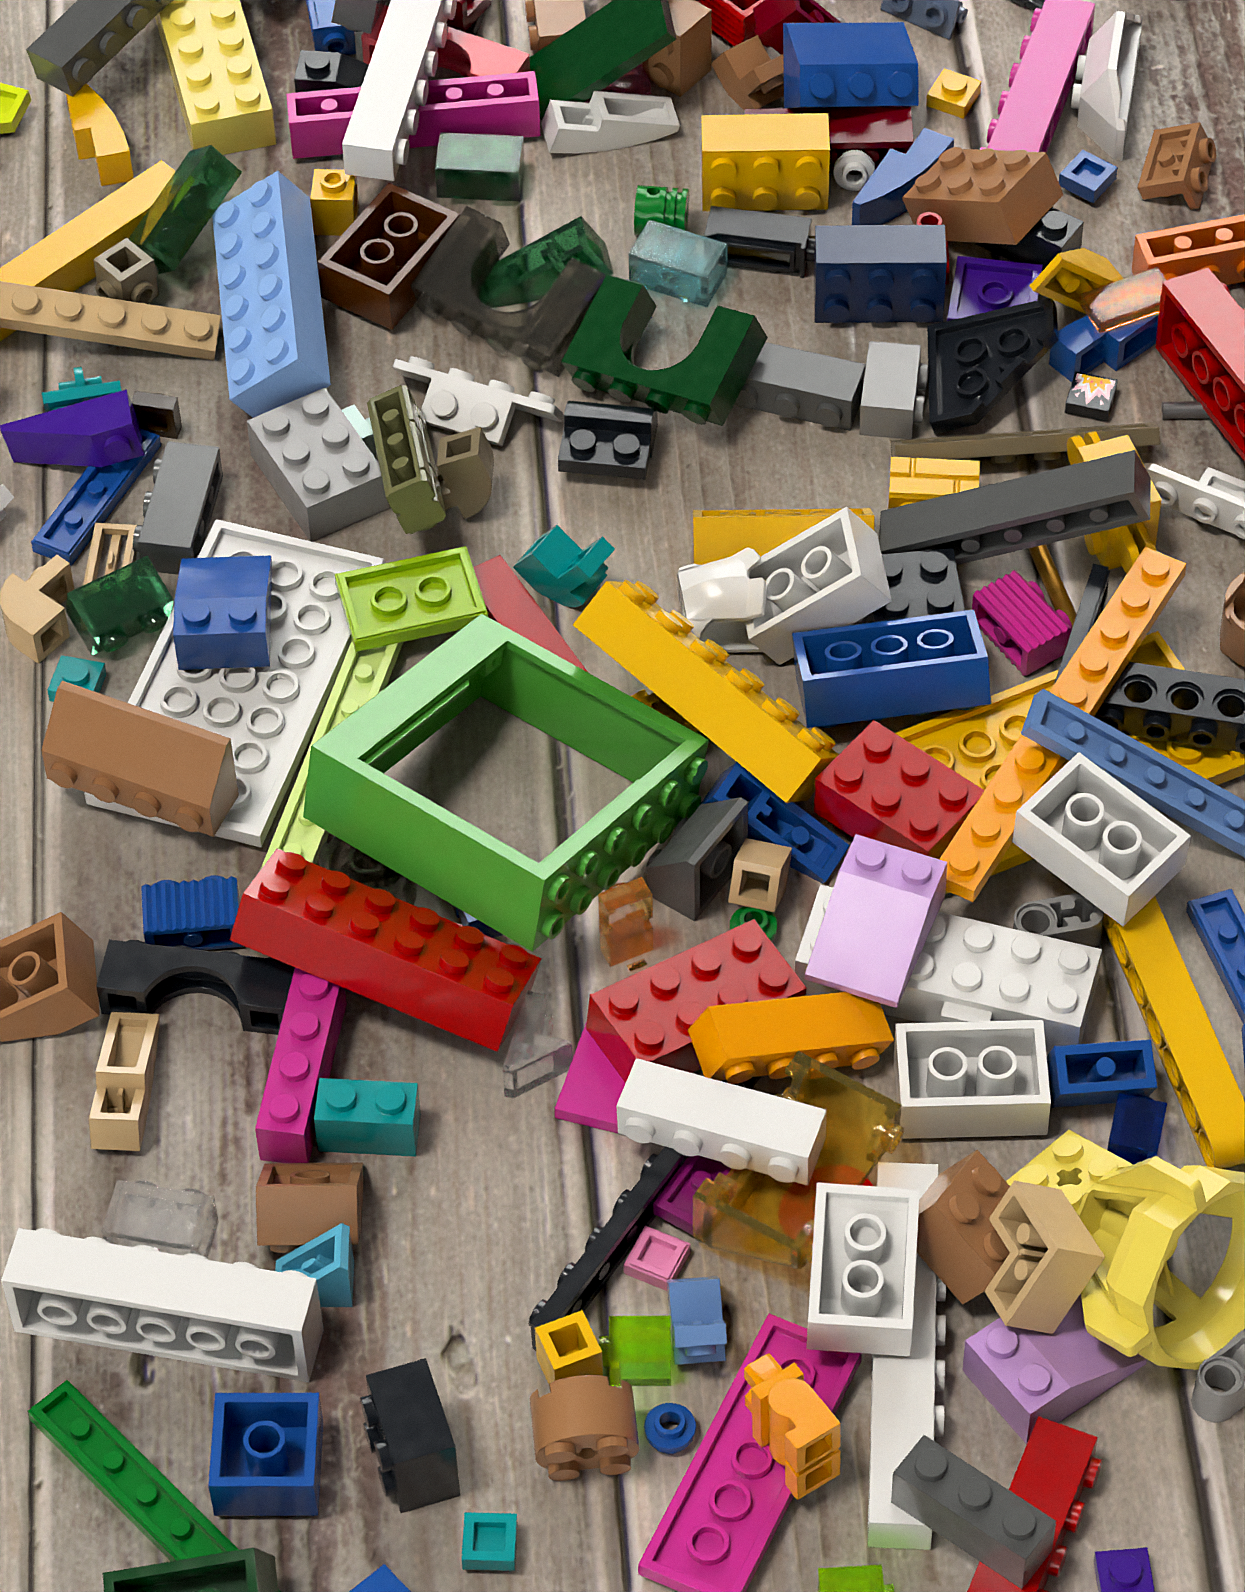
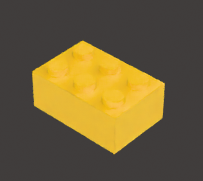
(765, 161)

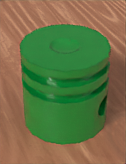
(661, 206)

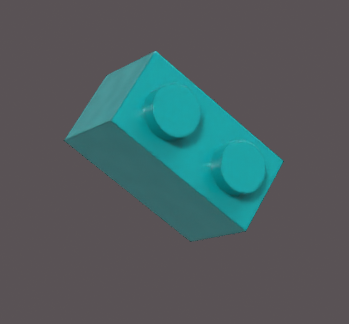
(367, 1117)

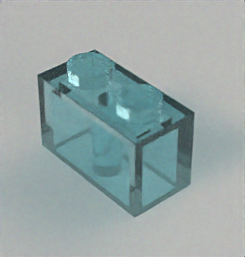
(678, 263)

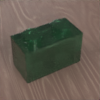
(479, 166)
(119, 606)

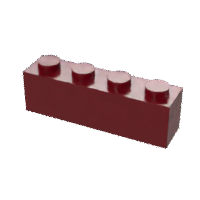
(861, 128)

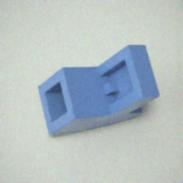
(696, 1320)

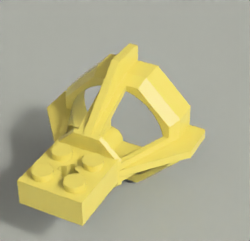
(1137, 1222)

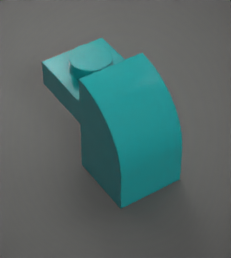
(562, 569)

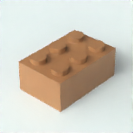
(986, 193)

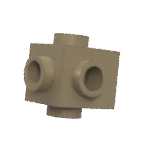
(126, 273)

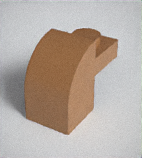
(750, 74)

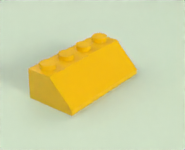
(727, 532)

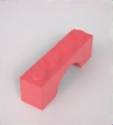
(463, 53)

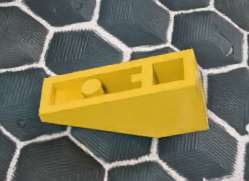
(1074, 274)

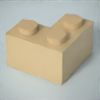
(1047, 1259)

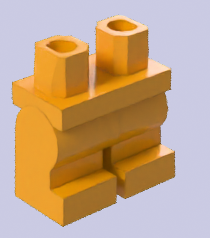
(794, 1424)

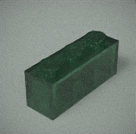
(184, 207)

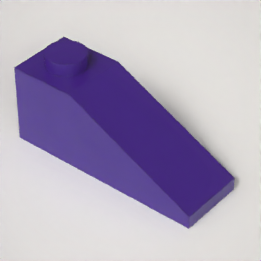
(78, 435)

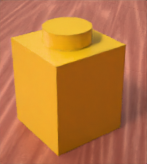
(568, 1348)

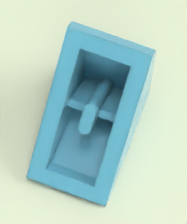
(329, 1261)

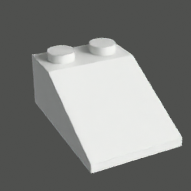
(863, 1269)

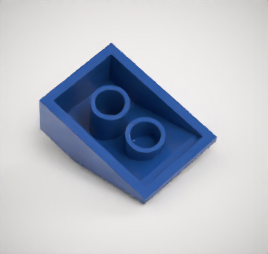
(223, 612)

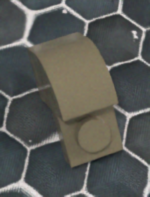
(465, 471)

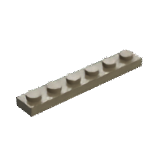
(1006, 446)

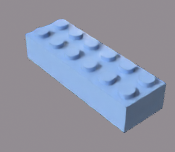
(270, 296)

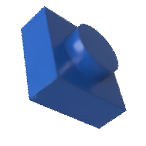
(1088, 176)

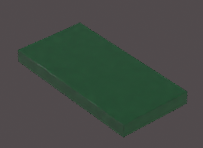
(601, 50)

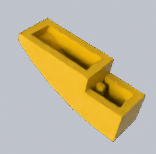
(99, 136)

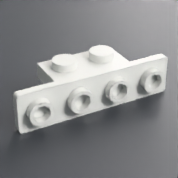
(461, 404)
(1213, 500)

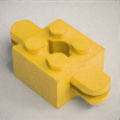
(1125, 543)

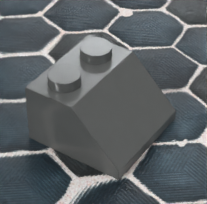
(698, 857)

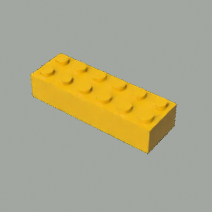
(707, 689)

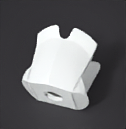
(721, 599)

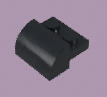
(607, 439)

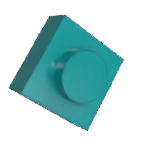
(79, 672)
(489, 1541)

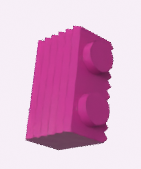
(1021, 622)

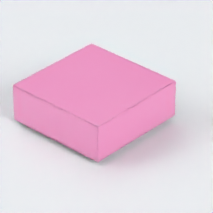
(656, 1257)

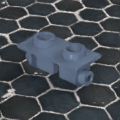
(932, 15)

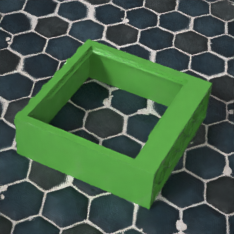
(458, 860)

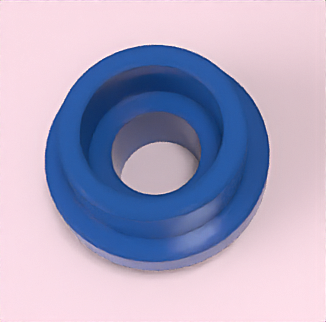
(669, 1440)

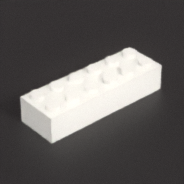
(989, 970)
(163, 1304)

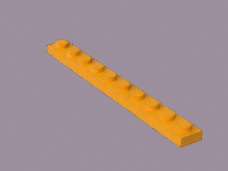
(1083, 683)

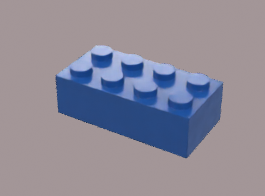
(891, 669)

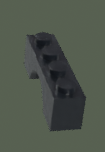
(145, 976)

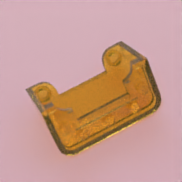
(775, 1219)

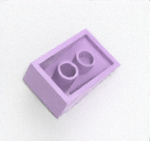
(877, 920)
(1043, 1372)

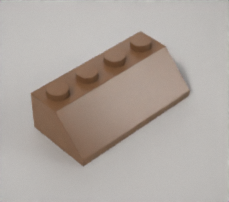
(139, 759)

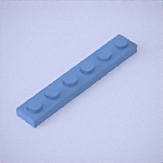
(1139, 768)

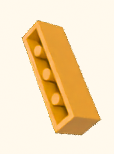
(765, 1035)

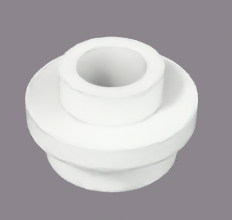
(851, 161)

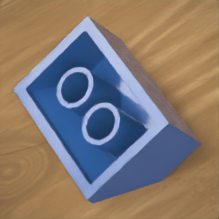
(849, 65)

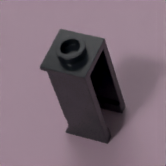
(763, 239)

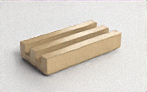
(117, 532)

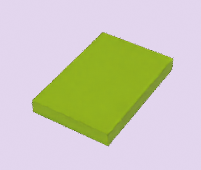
(410, 598)

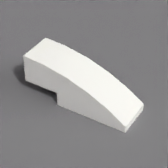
(607, 122)

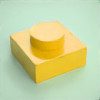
(953, 93)

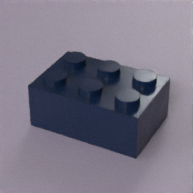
(879, 273)

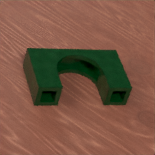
(698, 387)

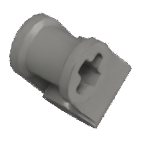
(1226, 1371)

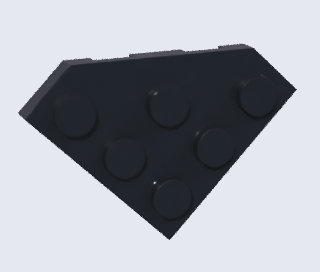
(983, 358)

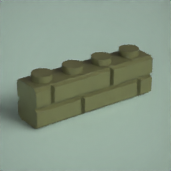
(406, 460)

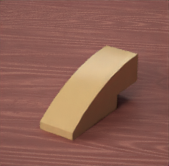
(124, 1081)

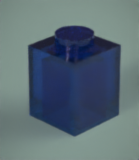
(1137, 1128)

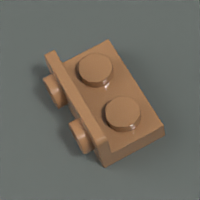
(1178, 164)

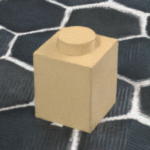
(760, 875)

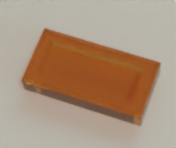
(1124, 300)

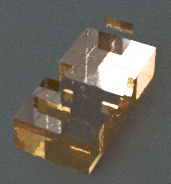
(626, 923)

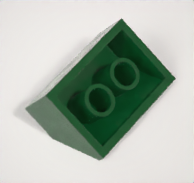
(221, 1572)

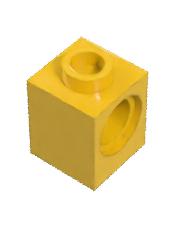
(333, 201)

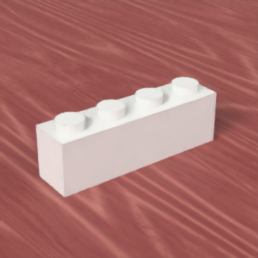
(721, 1122)

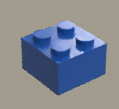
(266, 1454)

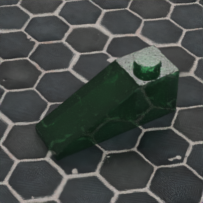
(535, 267)

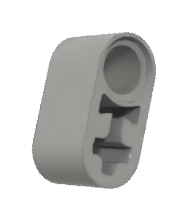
(1062, 918)

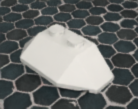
(1108, 82)

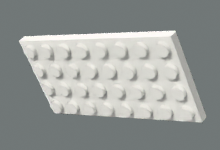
(260, 708)

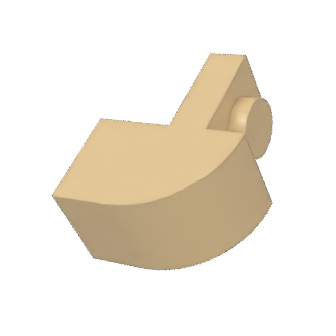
(33, 609)

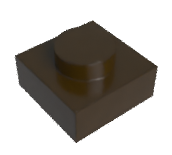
(158, 413)

